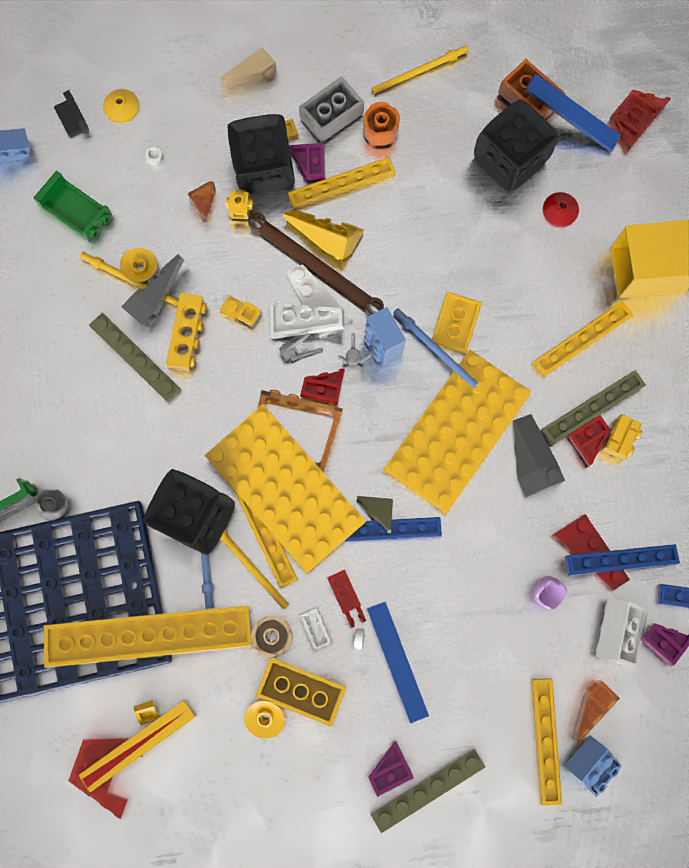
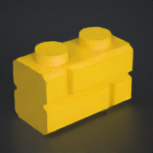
(622, 437)

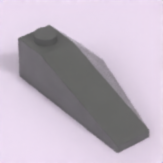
(148, 303)
(534, 459)

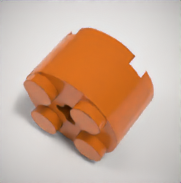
(381, 124)

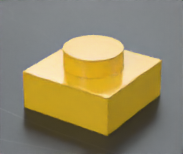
(231, 307)
(249, 314)
(146, 712)

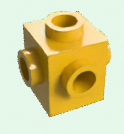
(239, 204)

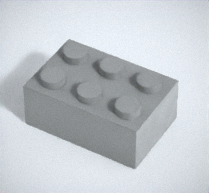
(331, 109)

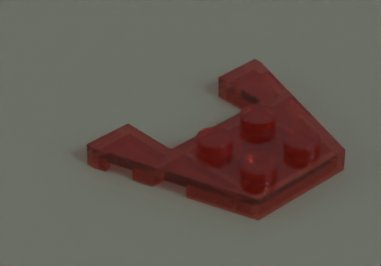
(89, 753)

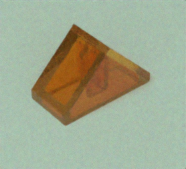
(202, 198)

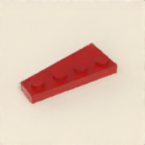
(583, 538)

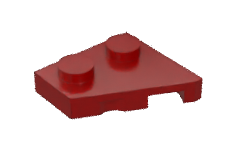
(323, 387)
(590, 438)

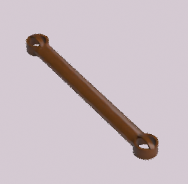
(314, 263)

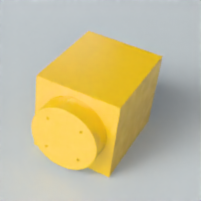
(652, 259)

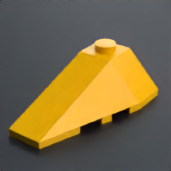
(331, 237)

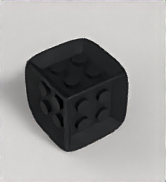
(515, 145)
(261, 153)
(189, 511)

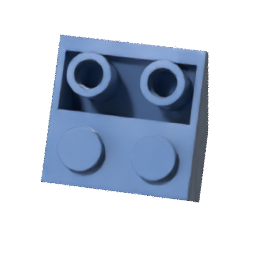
(593, 766)

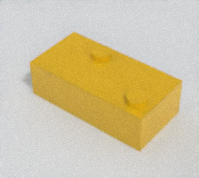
(301, 692)

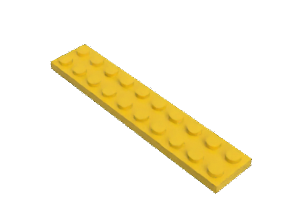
(146, 636)

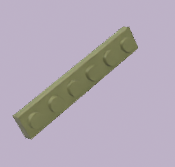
(135, 357)
(593, 407)
(427, 790)

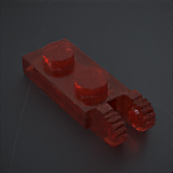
(345, 596)

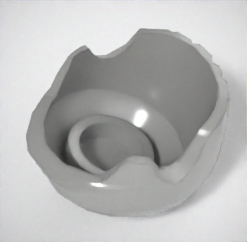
(50, 504)

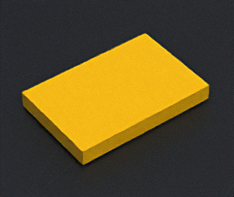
(456, 323)

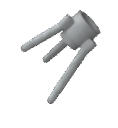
(289, 350)
(353, 356)

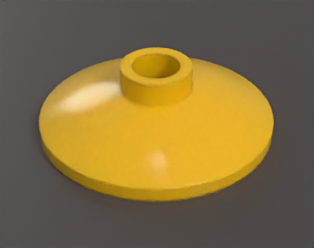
(121, 112)
(135, 258)
(261, 726)

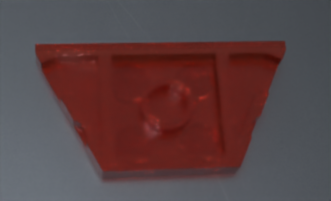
(636, 115)

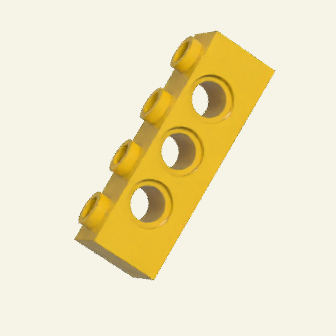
(187, 304)

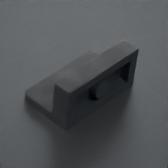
(70, 115)

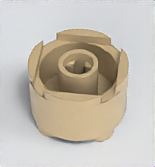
(261, 641)

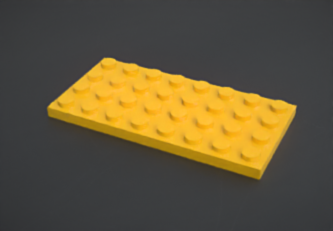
(457, 432)
(285, 488)

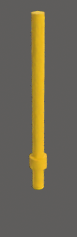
(450, 56)
(100, 264)
(254, 570)

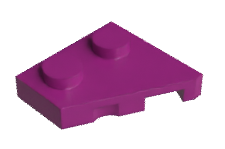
(310, 159)
(666, 643)
(390, 771)

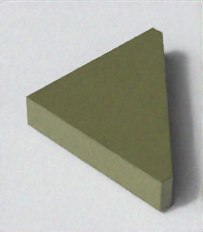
(379, 509)

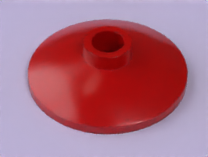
(557, 215)

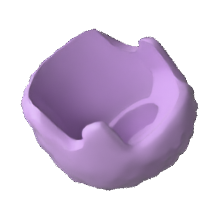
(549, 592)

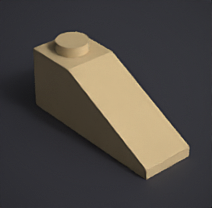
(250, 71)

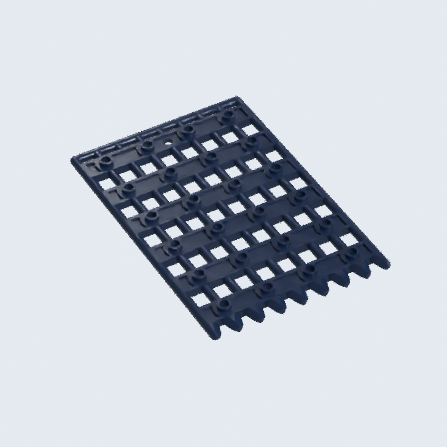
(54, 598)

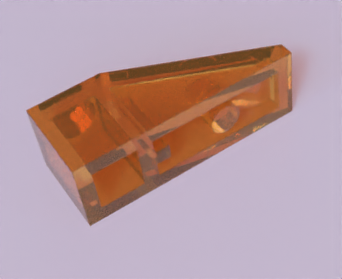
(594, 705)

